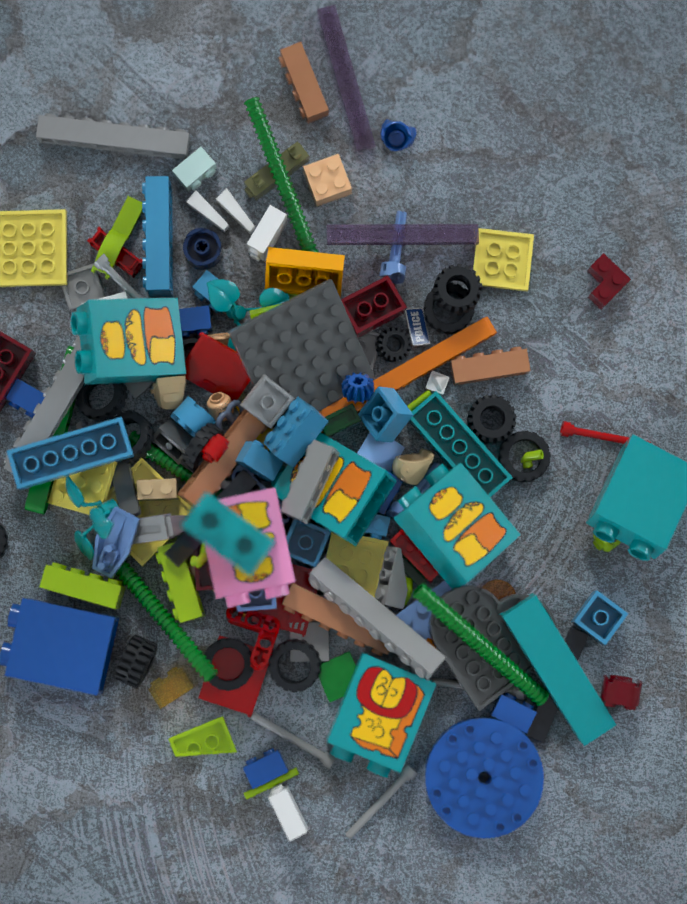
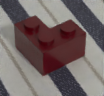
(611, 281)

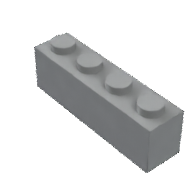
(309, 481)

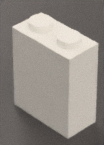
(267, 233)
(287, 811)

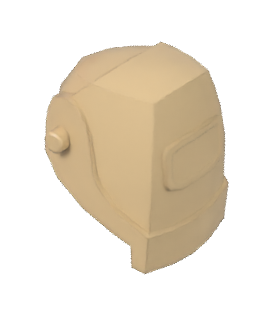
(169, 391)
(412, 467)

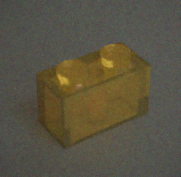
(171, 687)

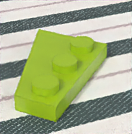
(204, 739)

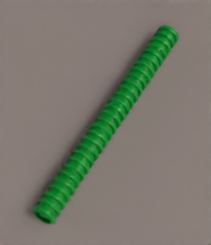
(280, 174)
(160, 457)
(166, 622)
(480, 644)

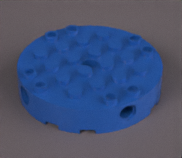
(512, 784)

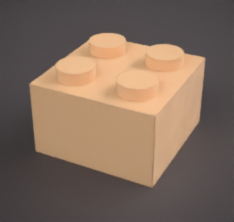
(327, 180)

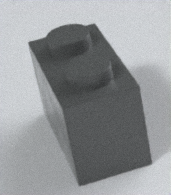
(172, 439)

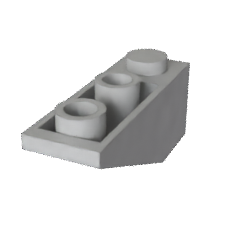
(392, 580)

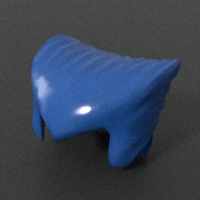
(397, 135)

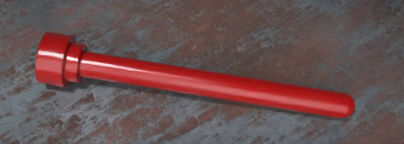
(568, 429)

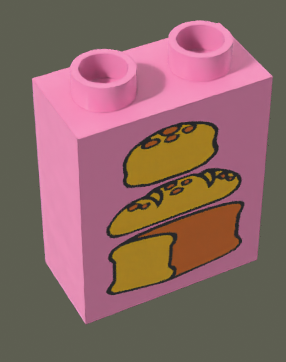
(276, 570)

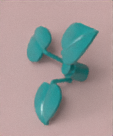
(225, 293)
(98, 516)

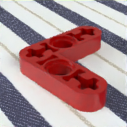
(264, 633)

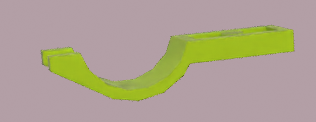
(120, 232)

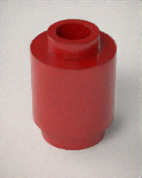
(215, 448)

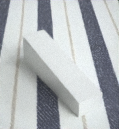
(228, 202)
(201, 206)

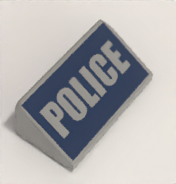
(417, 327)

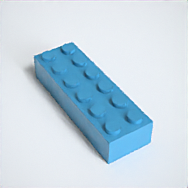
(159, 236)
(70, 453)

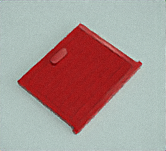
(216, 368)
(301, 577)
(230, 666)

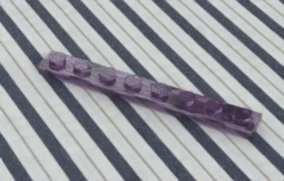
(346, 78)
(402, 234)

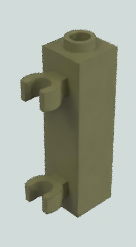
(262, 181)

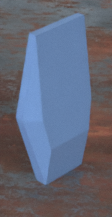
(114, 550)

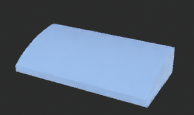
(380, 452)

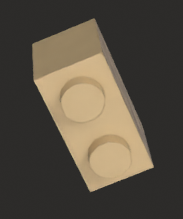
(157, 489)

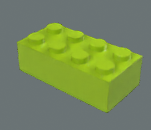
(181, 586)
(84, 587)

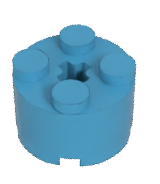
(191, 416)

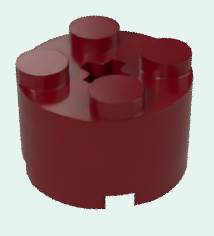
(621, 691)

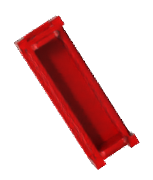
(126, 260)
(414, 555)

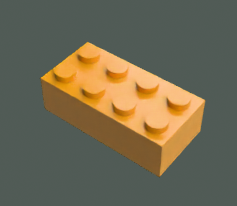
(301, 270)

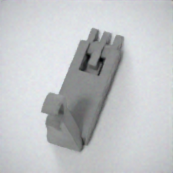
(159, 527)

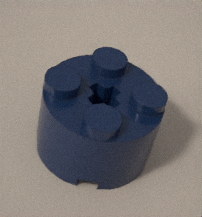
(211, 243)

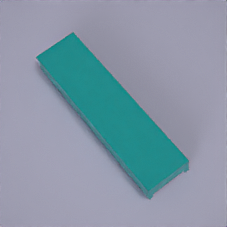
(558, 669)

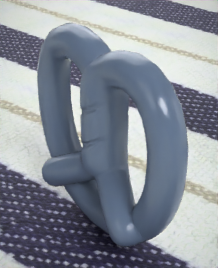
(228, 414)

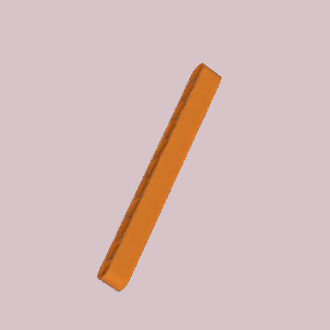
(426, 361)

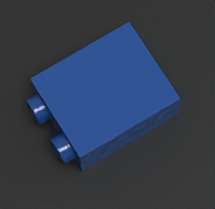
(59, 646)

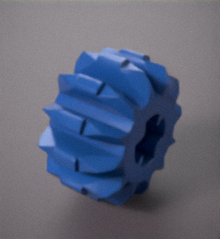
(357, 387)

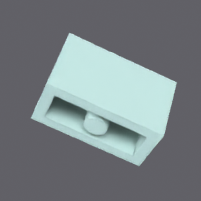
(195, 169)

